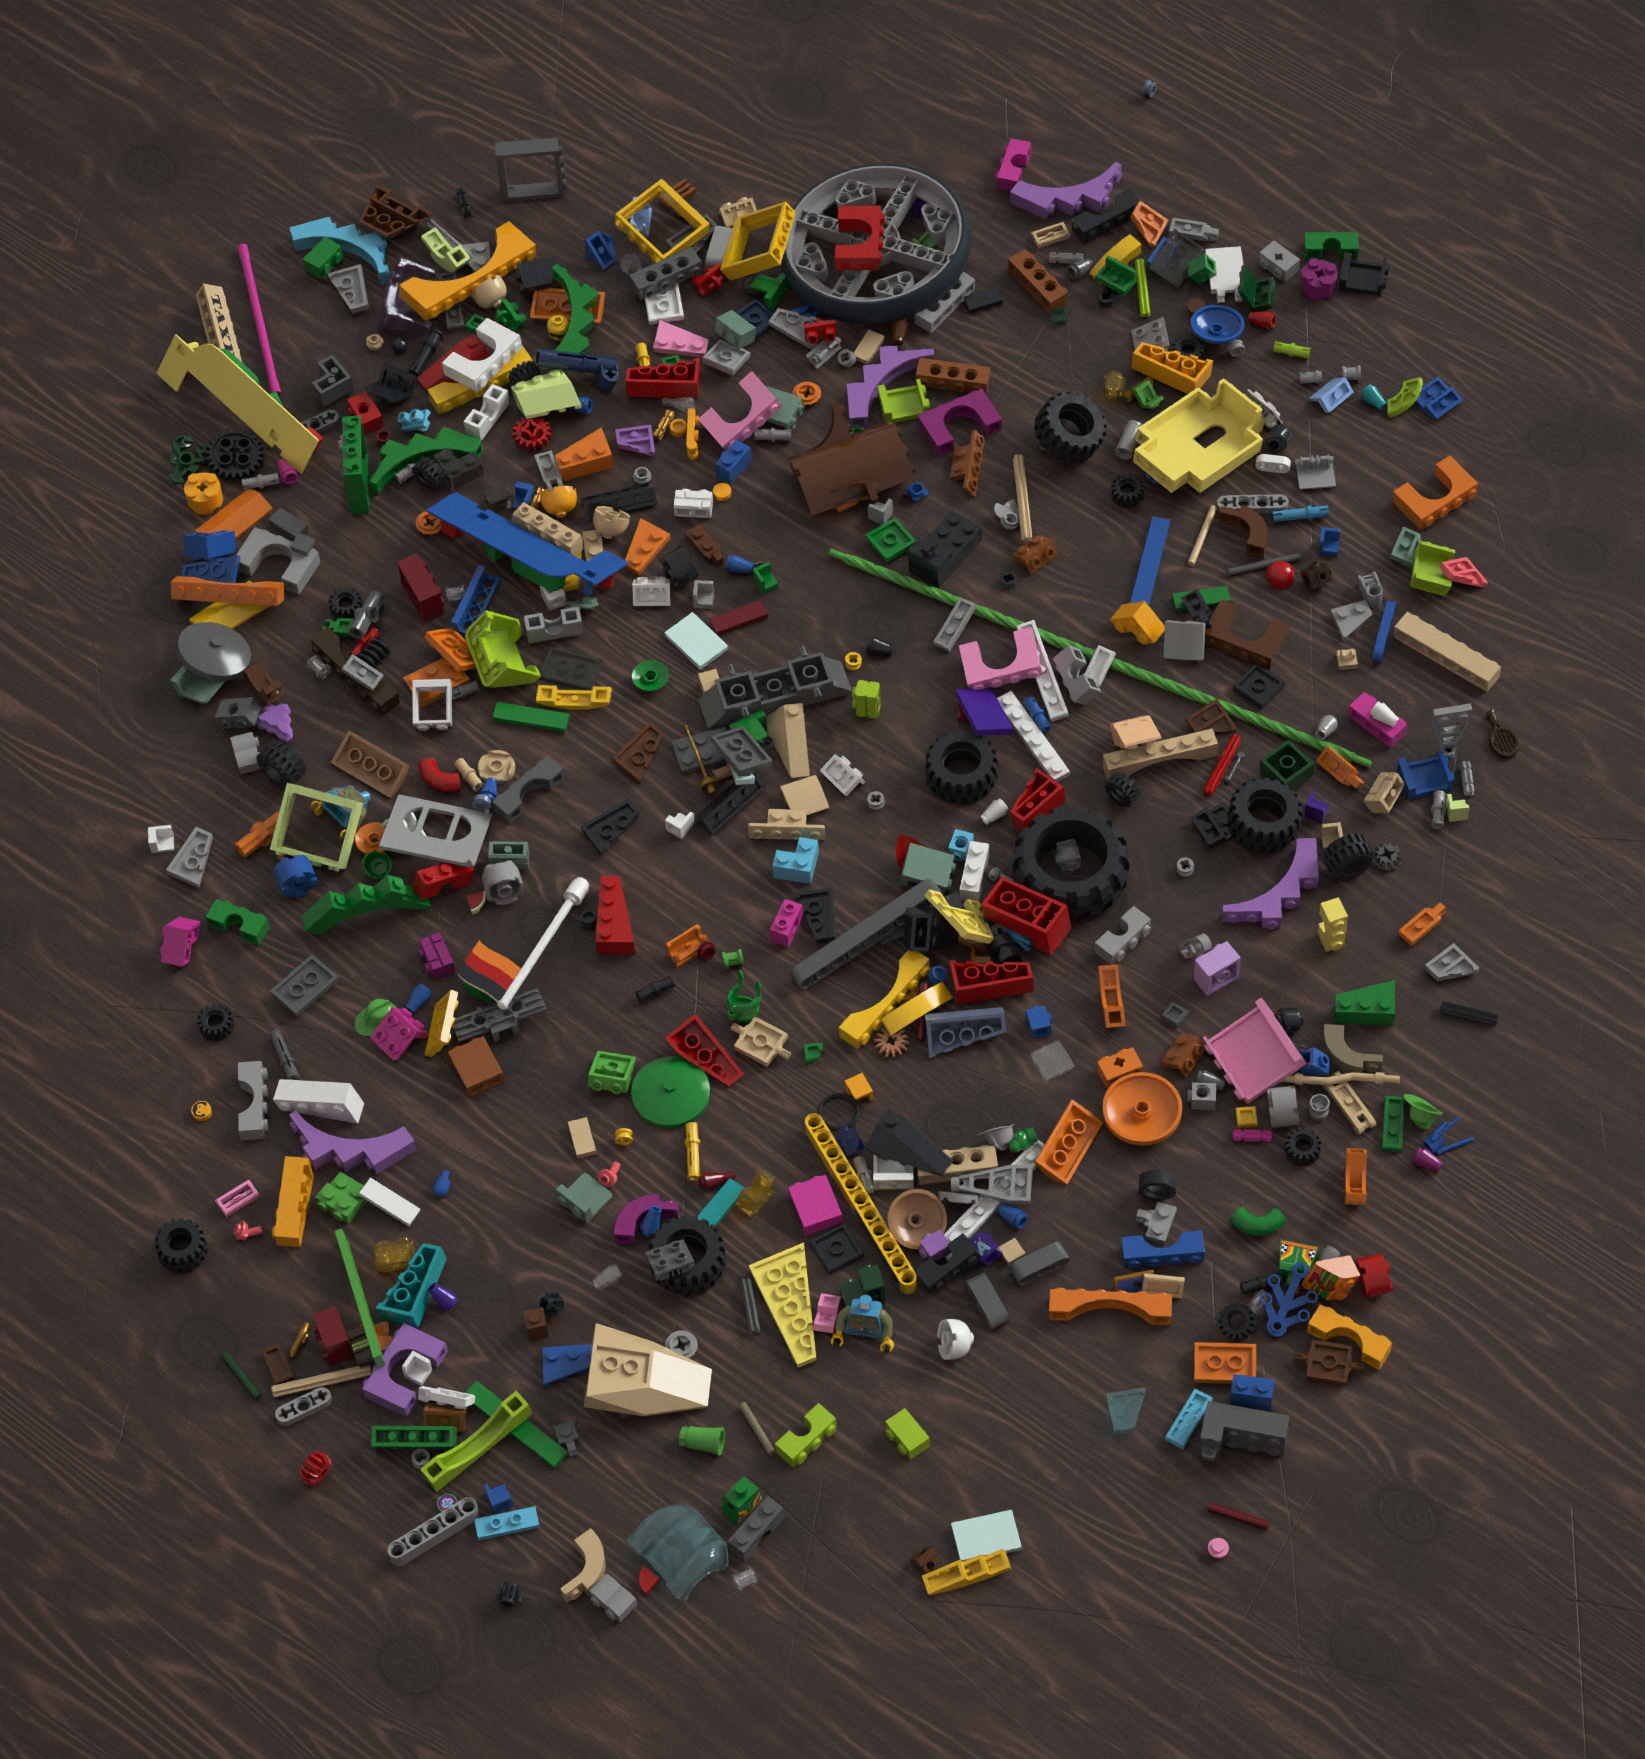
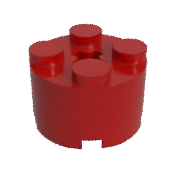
(1374, 1275)

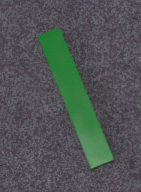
(525, 1433)

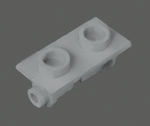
(823, 352)

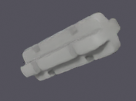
(1064, 257)
(1467, 778)

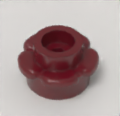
(383, 434)
(706, 950)

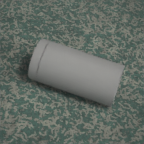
(1127, 443)

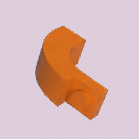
(1355, 1176)

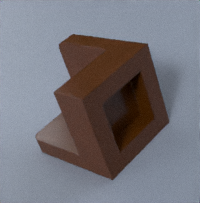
(979, 957)

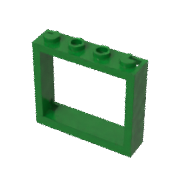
(355, 464)

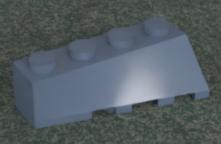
(962, 1028)

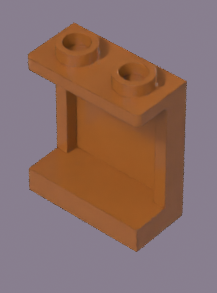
(476, 1066)

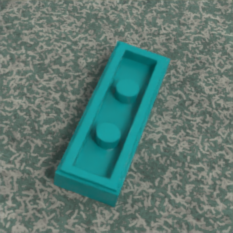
(721, 1203)

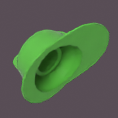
(372, 1016)
(1421, 1111)

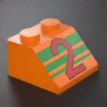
(1332, 1278)

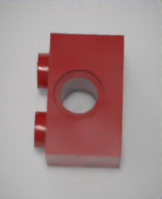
(363, 406)

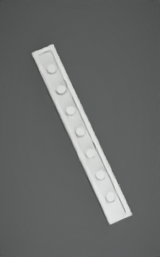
(982, 1211)

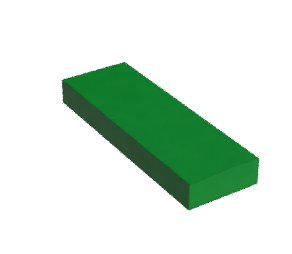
(1211, 596)
(1393, 1124)

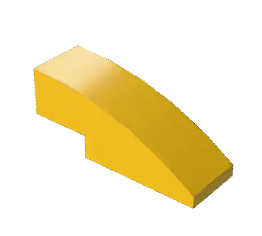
(1123, 251)

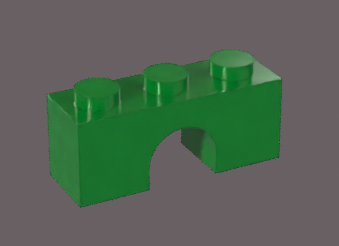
(1317, 242)
(225, 914)

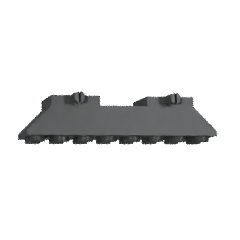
(803, 680)

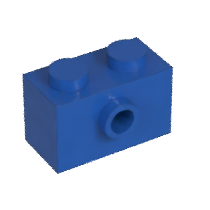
(733, 461)

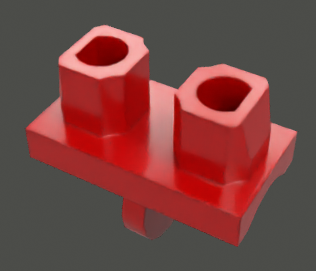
(711, 279)
(820, 330)

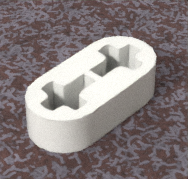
(1273, 463)

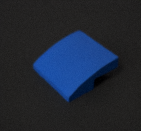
(1437, 398)

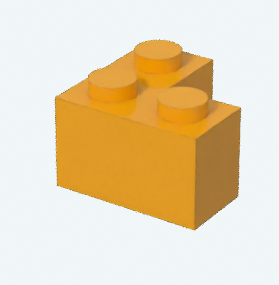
(1140, 620)

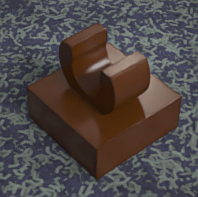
(924, 1556)

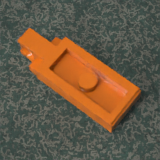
(1339, 768)
(1422, 924)

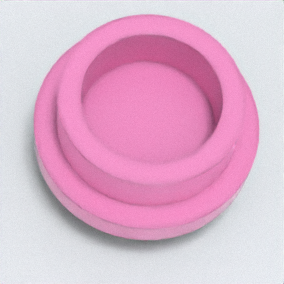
(1218, 1548)

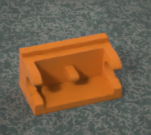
(685, 946)

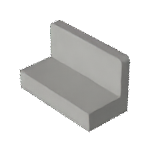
(362, 672)

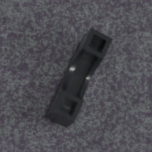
(1089, 226)

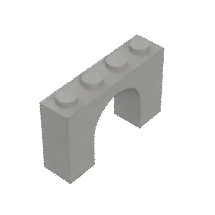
(263, 544)

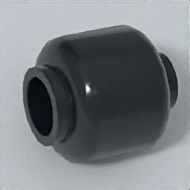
(1278, 438)
(1289, 1019)

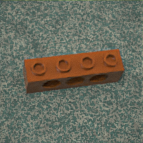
(1037, 280)
(953, 375)

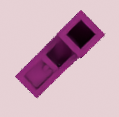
(634, 1213)

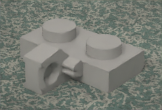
(1157, 1221)

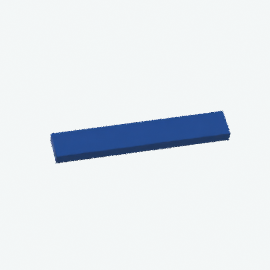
(1150, 560)

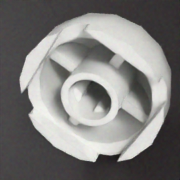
(955, 1339)

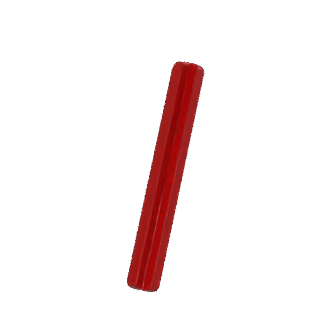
(1222, 765)

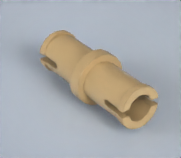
(468, 774)

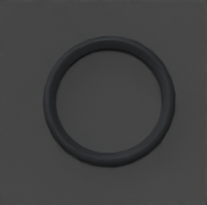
(844, 1096)

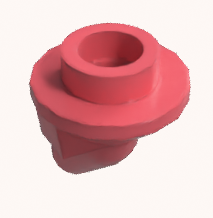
(608, 1177)
(242, 1232)

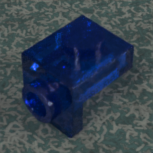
(849, 1140)

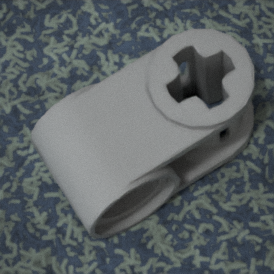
(1370, 589)

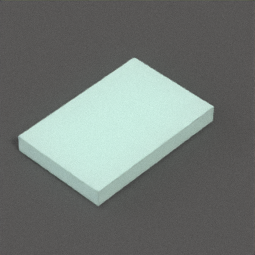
(696, 641)
(986, 1535)

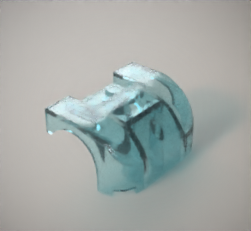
(680, 1547)

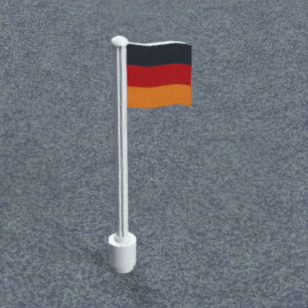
(498, 974)

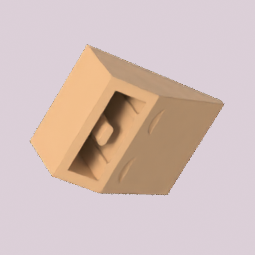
(1134, 731)

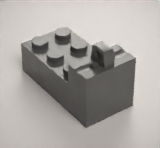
(1243, 1429)

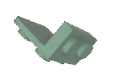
(193, 686)
(584, 1197)

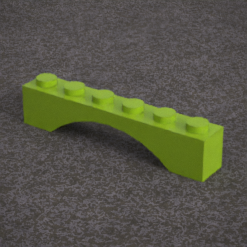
(451, 1463)

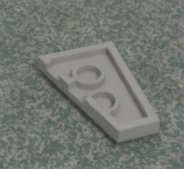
(351, 287)
(792, 324)
(192, 858)

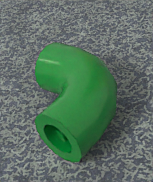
(1256, 1225)

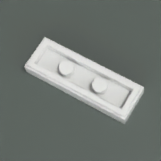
(389, 1202)

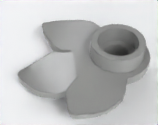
(1006, 513)

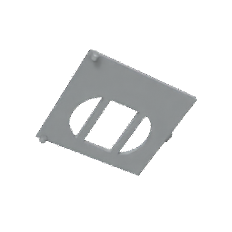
(458, 852)

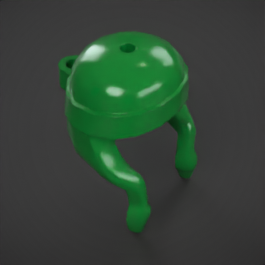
(741, 1007)

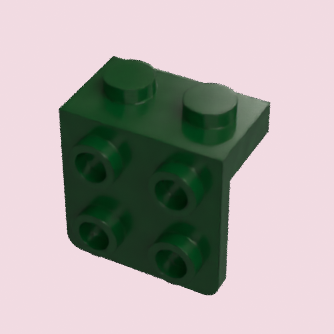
(1256, 293)

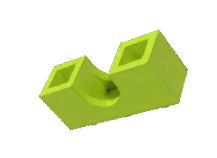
(796, 1448)

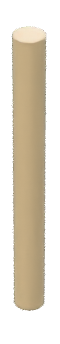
(1202, 535)

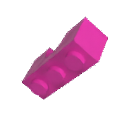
(1016, 154)

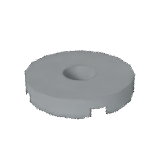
(958, 1197)

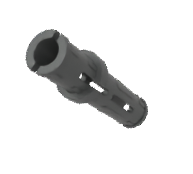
(287, 1063)

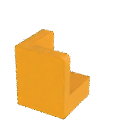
(858, 1087)

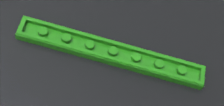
(360, 1298)

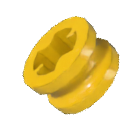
(853, 666)
(623, 1136)

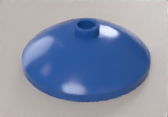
(1217, 324)

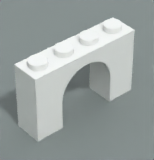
(477, 373)

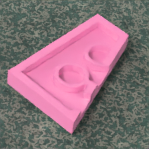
(679, 341)

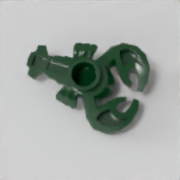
(185, 460)

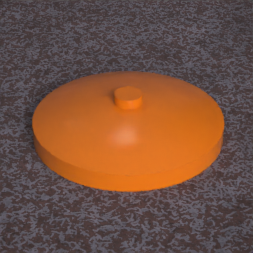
(1142, 1108)

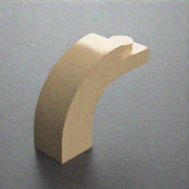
(592, 1551)

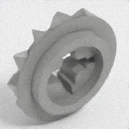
(685, 1338)

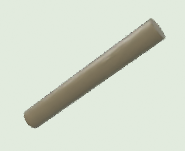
(757, 1429)

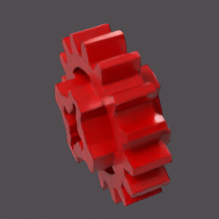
(523, 436)

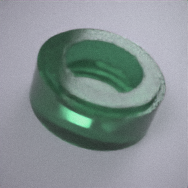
(1059, 316)

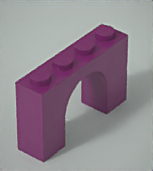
(974, 405)

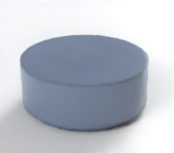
(481, 802)

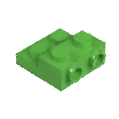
(611, 1072)
(341, 1198)

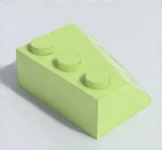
(545, 394)

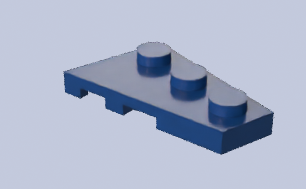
(564, 1362)

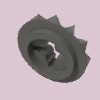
(1383, 862)

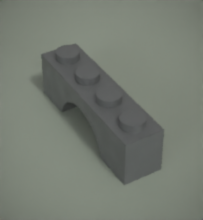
(545, 775)

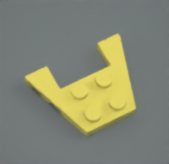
(967, 922)

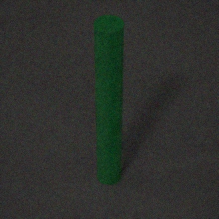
(241, 1375)

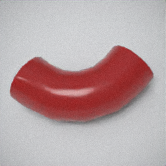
(437, 779)

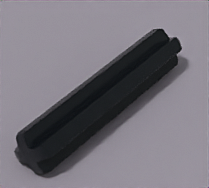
(1469, 1013)

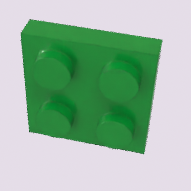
(890, 540)

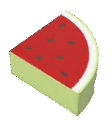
(476, 901)

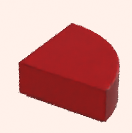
(647, 1580)

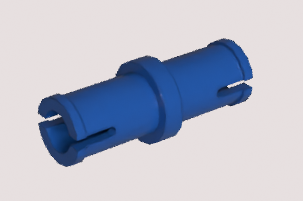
(1037, 714)

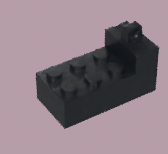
(944, 549)

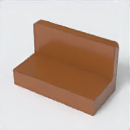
(444, 1416)

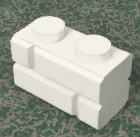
(693, 503)

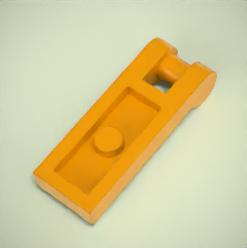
(692, 434)

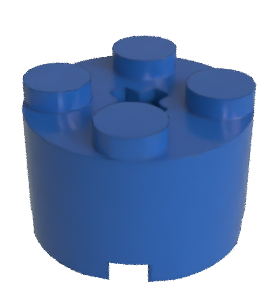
(295, 876)

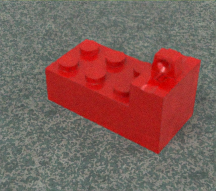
(1028, 914)

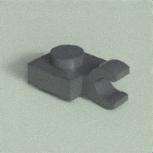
(567, 1436)

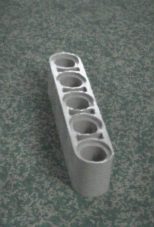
(438, 1523)

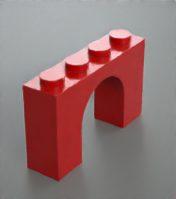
(867, 254)

